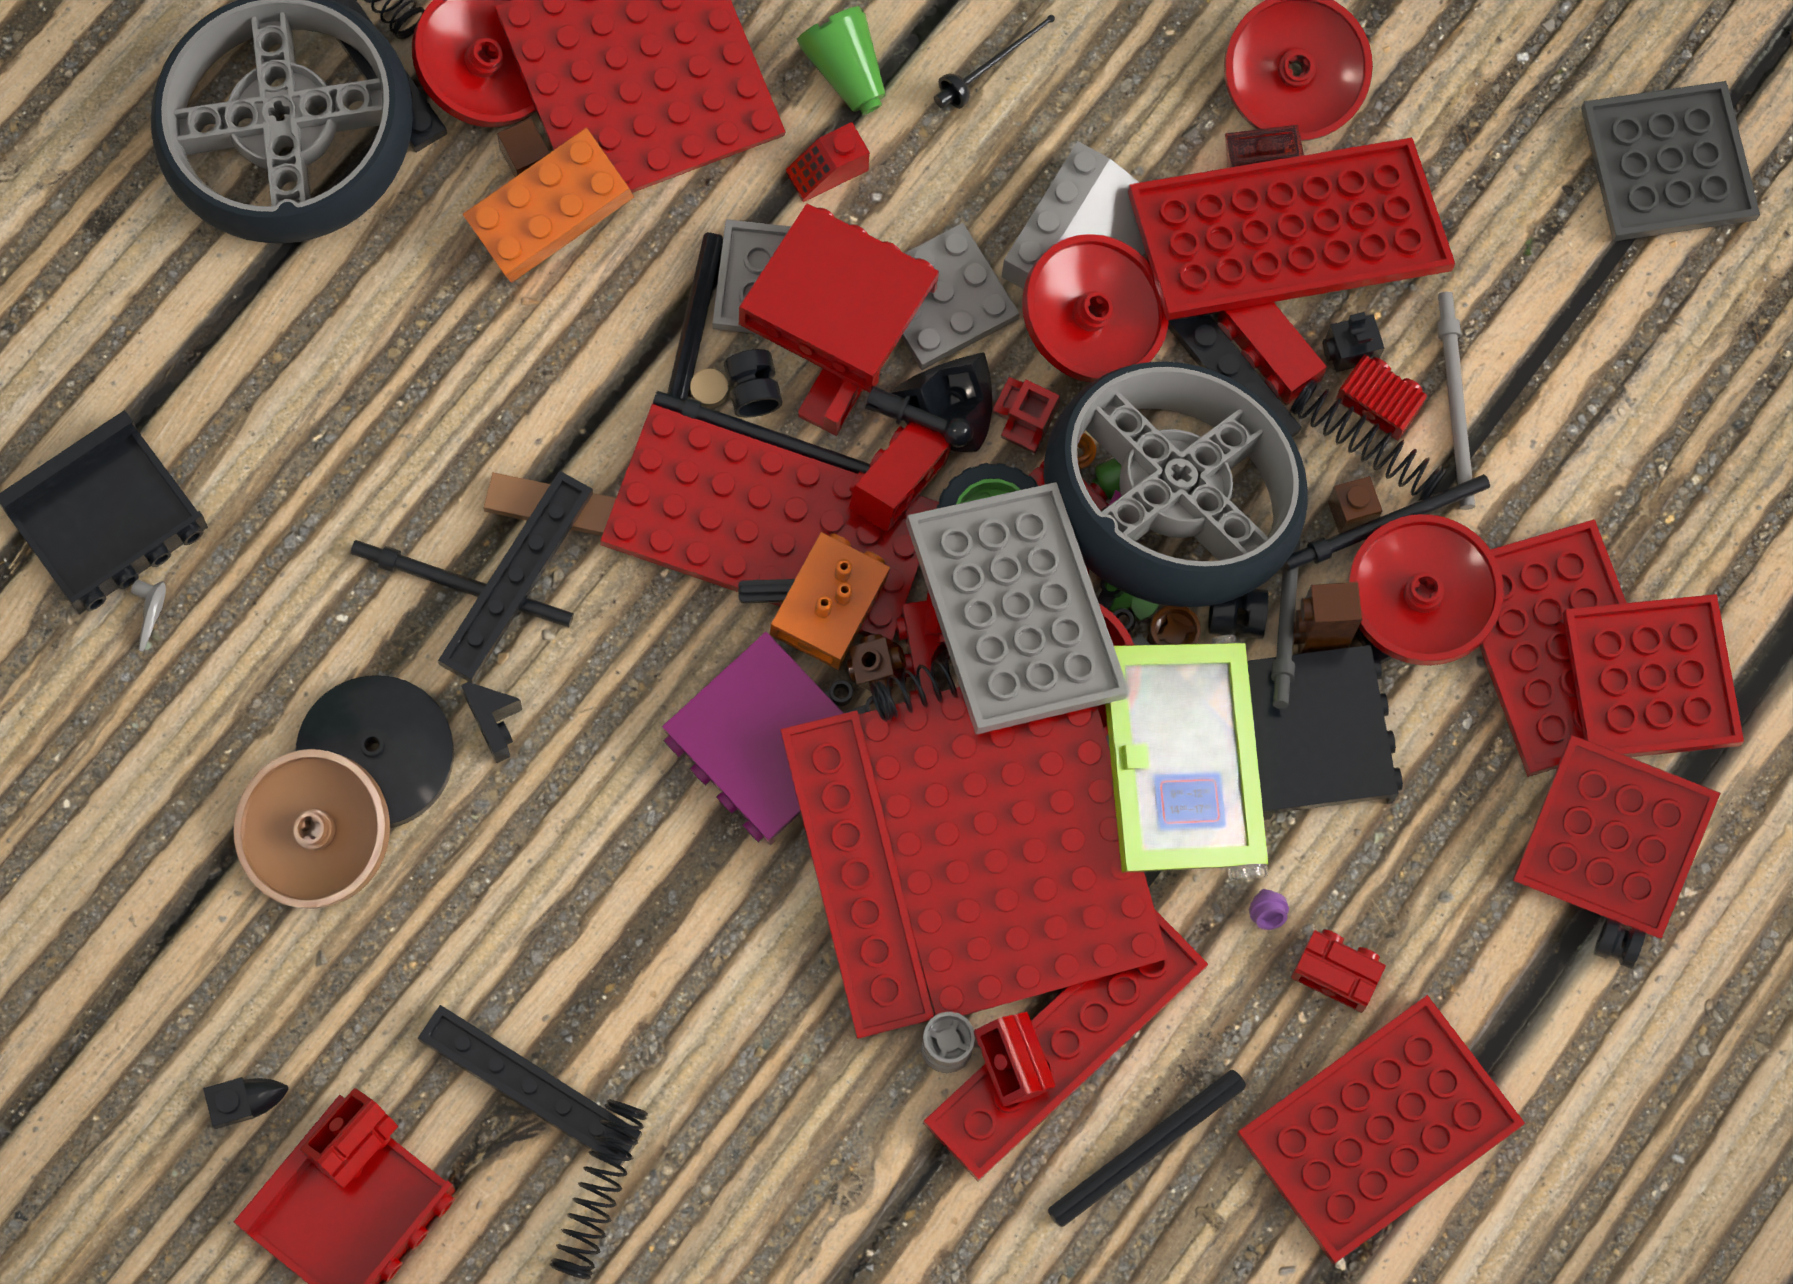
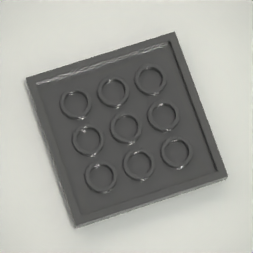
(1670, 161)

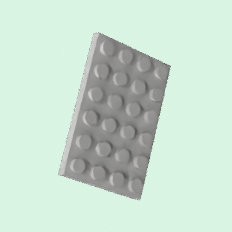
(1016, 608)

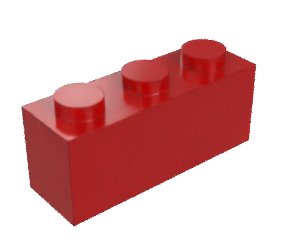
(1273, 348)
(898, 474)

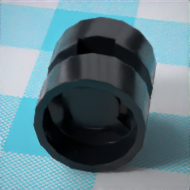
(752, 383)
(1225, 619)

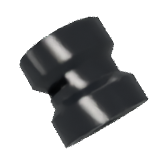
(1619, 943)

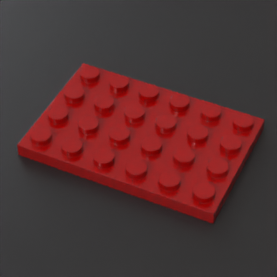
(1529, 642)
(1380, 1129)

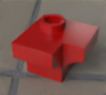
(1027, 411)

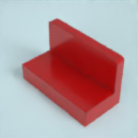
(829, 402)

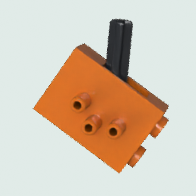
(825, 601)

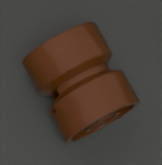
(1174, 627)

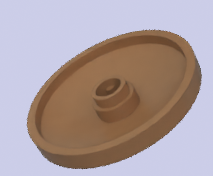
(311, 829)

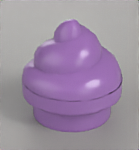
(1269, 909)

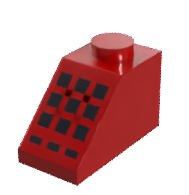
(829, 162)

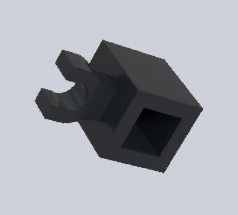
(1352, 339)

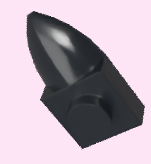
(242, 1099)

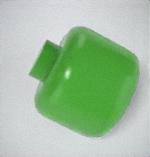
(1108, 476)

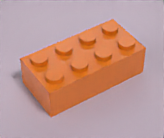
(548, 205)

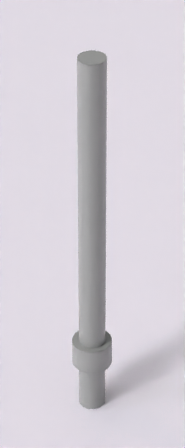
(1449, 332)

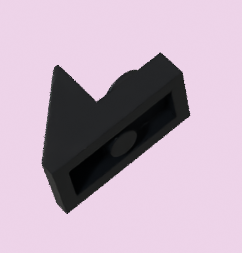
(488, 708)

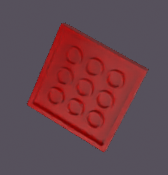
(1653, 676)
(1616, 836)

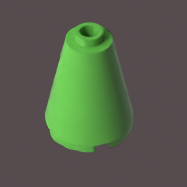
(846, 58)

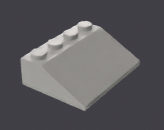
(1082, 199)

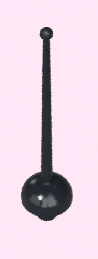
(956, 89)

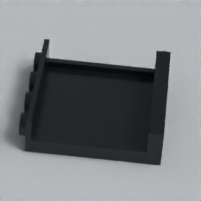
(102, 513)
(1330, 737)

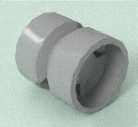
(947, 1042)

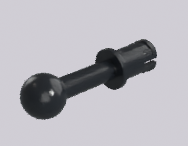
(956, 431)

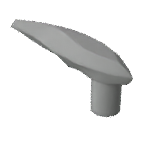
(153, 605)

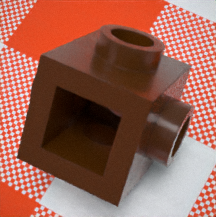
(888, 656)

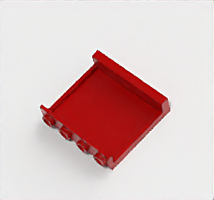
(837, 296)
(350, 1231)

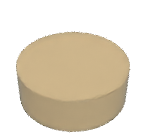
(709, 387)

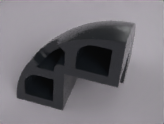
(952, 391)

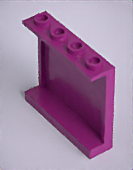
(737, 737)

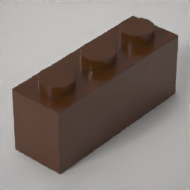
(1327, 617)

